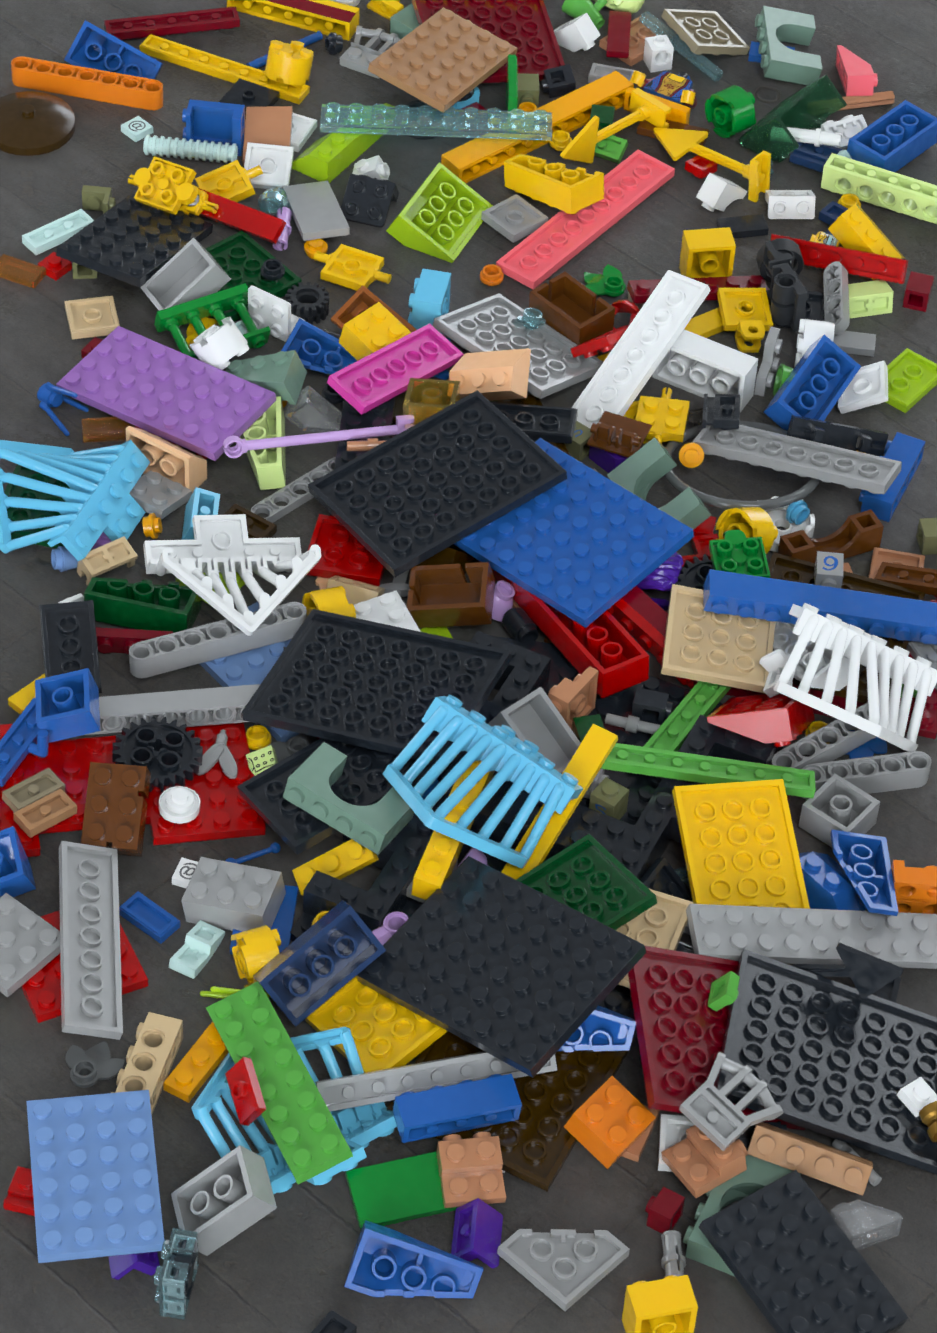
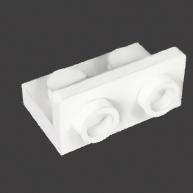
(848, 126)
(790, 204)

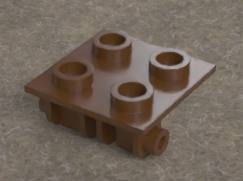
(618, 434)

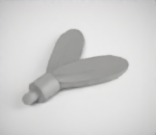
(220, 753)

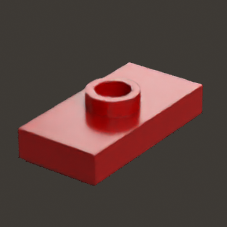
(245, 1091)

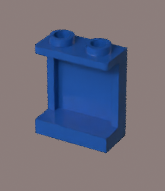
(215, 122)

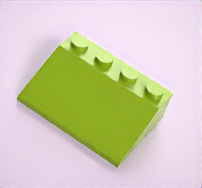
(440, 216)

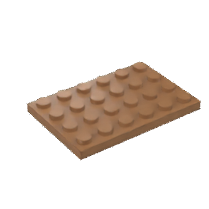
(442, 59)

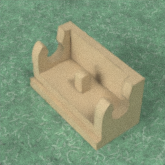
(106, 558)

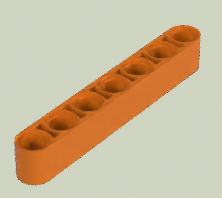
(87, 83)

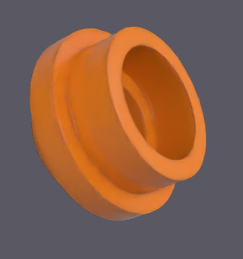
(491, 275)

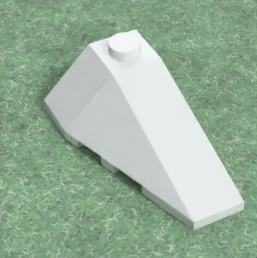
(786, 640)

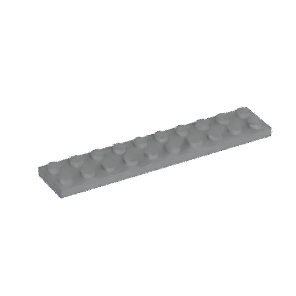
(812, 934)

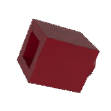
(918, 291)

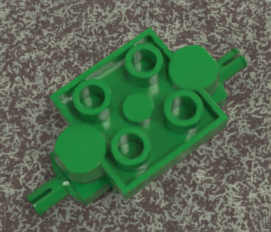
(739, 554)

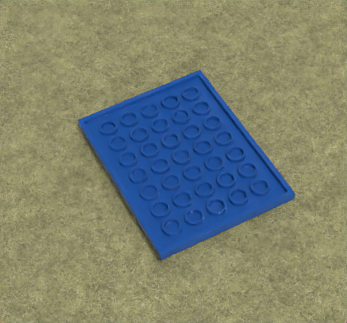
(579, 541)

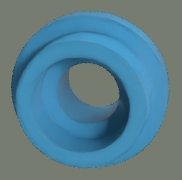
(797, 512)

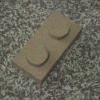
(32, 789)

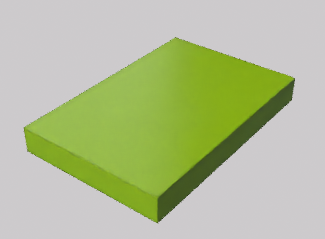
(910, 379)

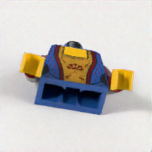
(668, 86)

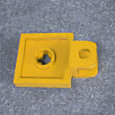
(748, 325)

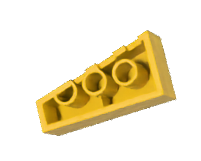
(553, 183)

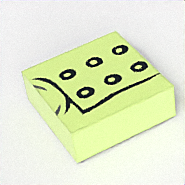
(261, 759)

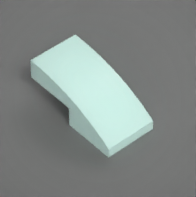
(198, 949)

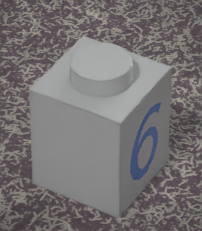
(829, 569)

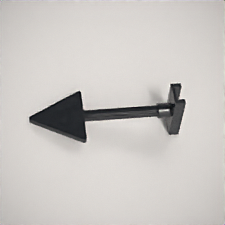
(865, 970)

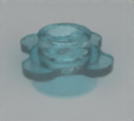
(531, 318)

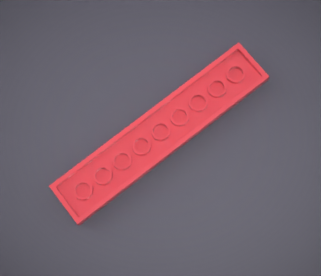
(569, 234)

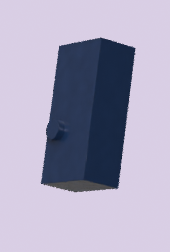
(319, 963)

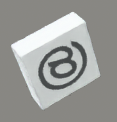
(184, 872)

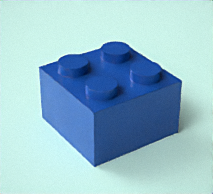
(67, 705)

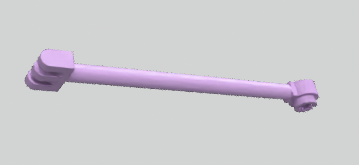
(242, 446)

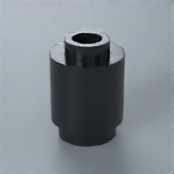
(520, 625)

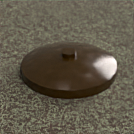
(34, 123)

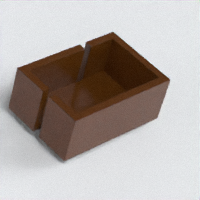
(571, 309)
(448, 598)
(114, 807)

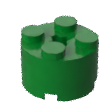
(731, 111)

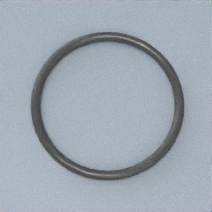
(723, 503)

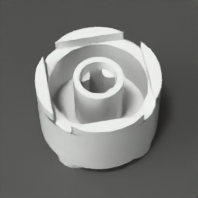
(811, 332)
(220, 344)

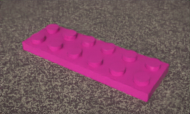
(389, 369)

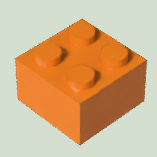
(609, 1122)

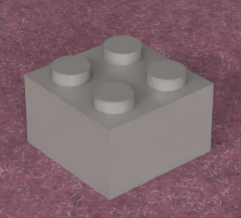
(838, 807)

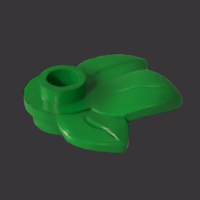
(607, 283)

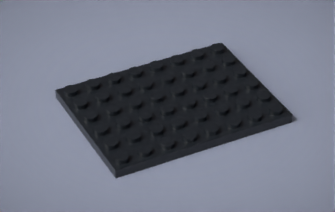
(437, 483)
(370, 682)
(502, 965)
(832, 1057)

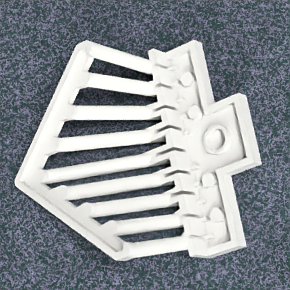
(224, 547)
(845, 640)

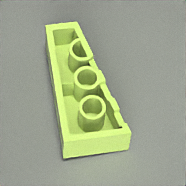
(268, 463)

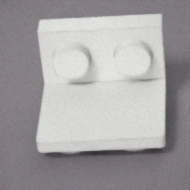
(271, 312)

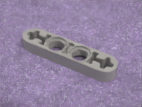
(832, 298)

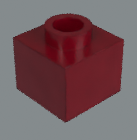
(664, 1210)

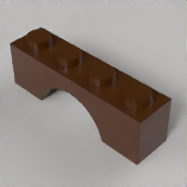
(856, 536)

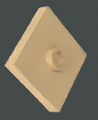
(91, 317)

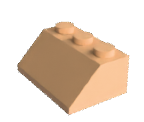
(493, 373)
(169, 459)

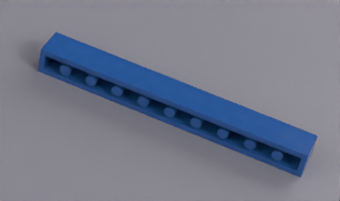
(773, 599)

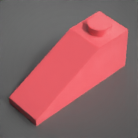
(855, 73)

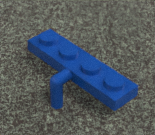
(20, 741)

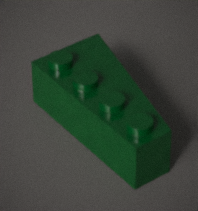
(143, 604)

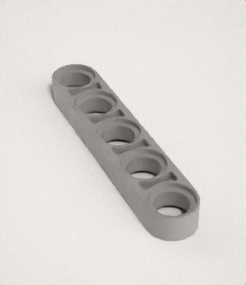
(288, 495)

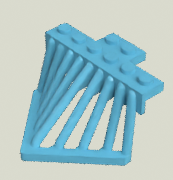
(93, 504)
(499, 752)
(357, 1124)

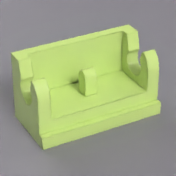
(870, 298)

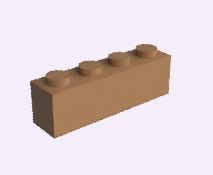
(810, 1158)

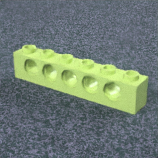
(881, 187)

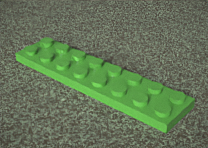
(292, 1101)

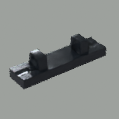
(838, 435)

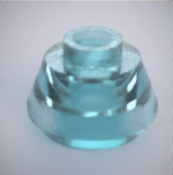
(273, 199)

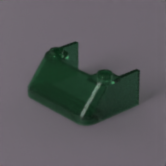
(800, 110)

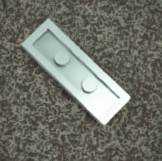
(56, 232)

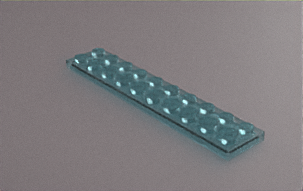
(432, 122)

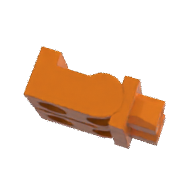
(915, 888)

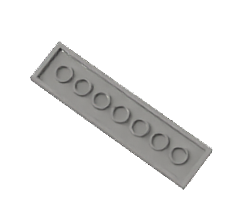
(801, 457)
(90, 941)

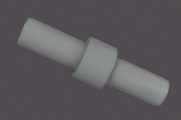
(631, 723)

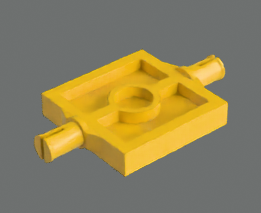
(230, 181)
(352, 267)
(665, 415)

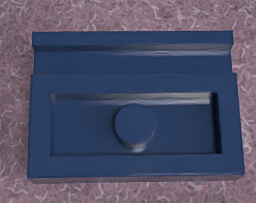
(812, 156)

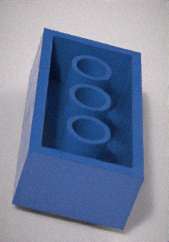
(895, 138)
(813, 384)

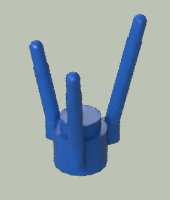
(53, 397)

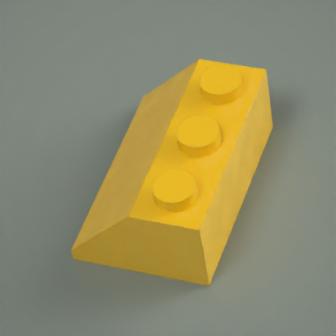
(859, 232)

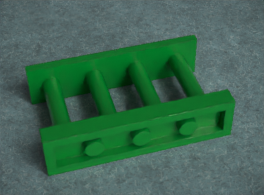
(213, 306)

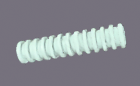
(190, 149)

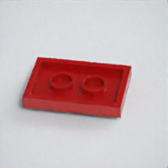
(601, 343)

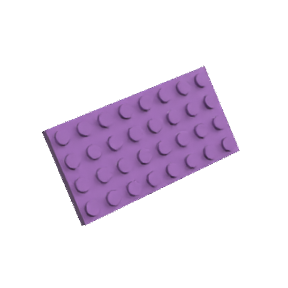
(167, 392)

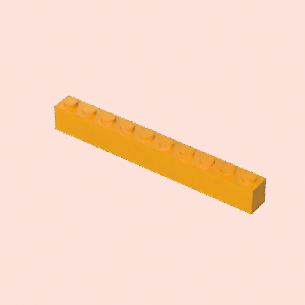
(568, 114)

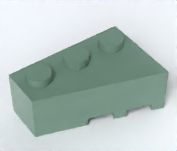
(276, 372)

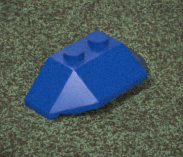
(828, 884)

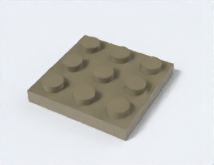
(705, 32)

